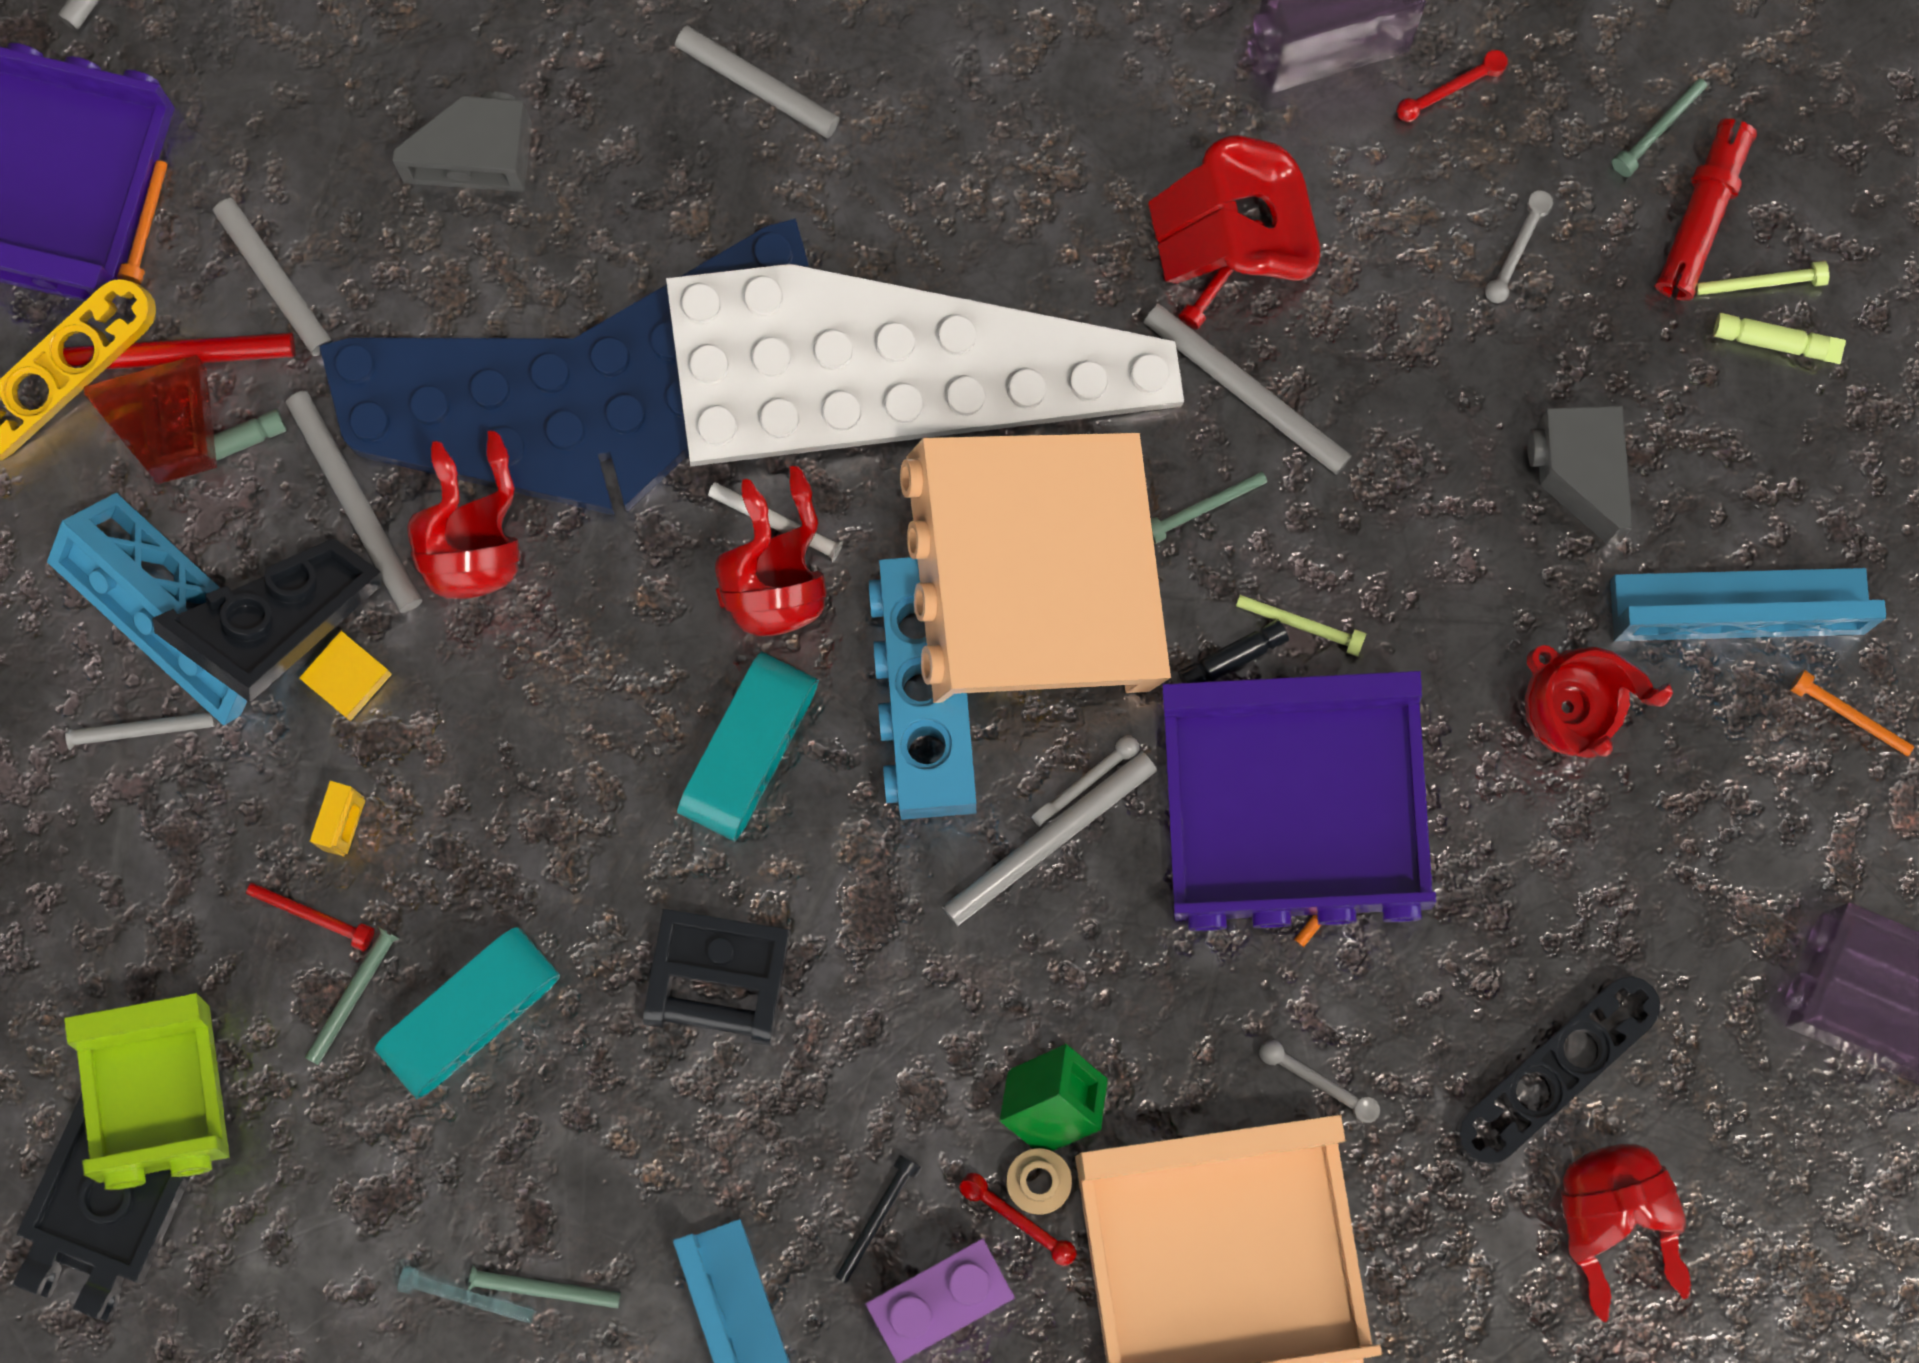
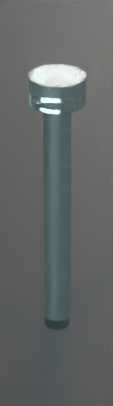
(409, 1279)

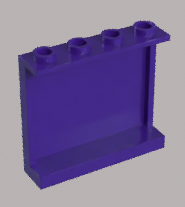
(73, 168)
(1297, 800)

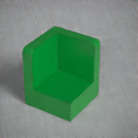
(1054, 1099)

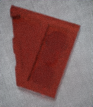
(161, 417)

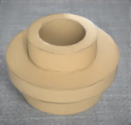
(1023, 1196)

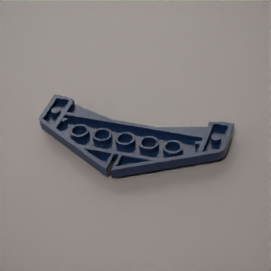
(549, 399)

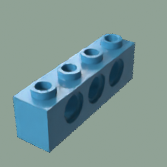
(919, 788)

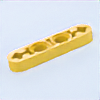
(62, 379)

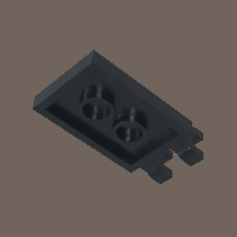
(92, 1227)

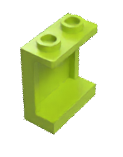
(149, 1090)

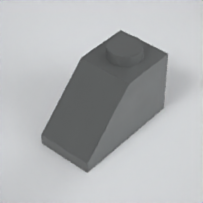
(470, 145)
(1585, 466)

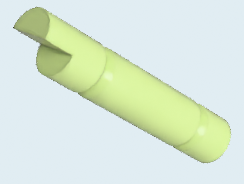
(1779, 338)

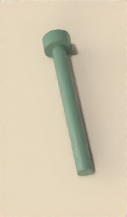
(1626, 162)
(1160, 527)

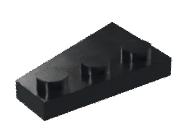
(270, 623)

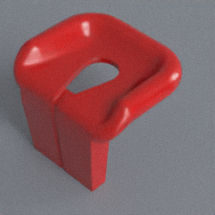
(1201, 223)

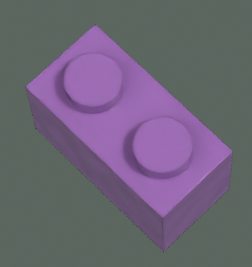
(940, 1301)

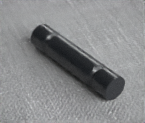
(1236, 654)

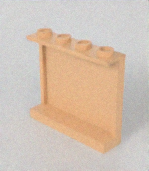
(1034, 563)
(1226, 1248)

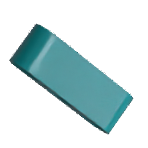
(748, 746)
(467, 1012)

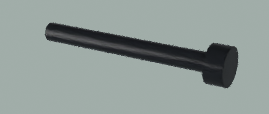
(905, 1169)

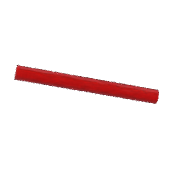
(208, 350)

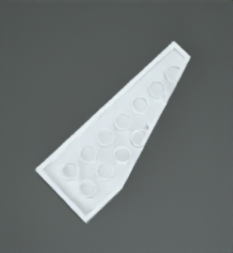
(848, 361)

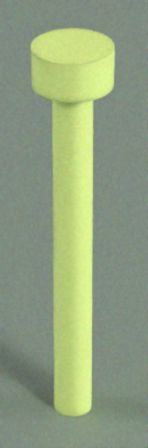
(1817, 274)
(1353, 641)

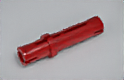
(1714, 186)

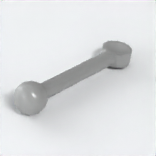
(1538, 206)
(1125, 748)
(1364, 1109)

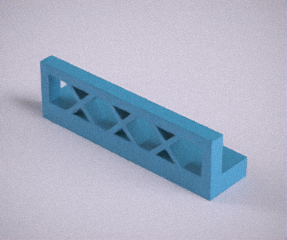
(114, 582)
(1743, 604)
(730, 1296)

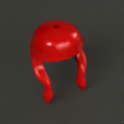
(464, 547)
(767, 578)
(1595, 688)
(1603, 1202)

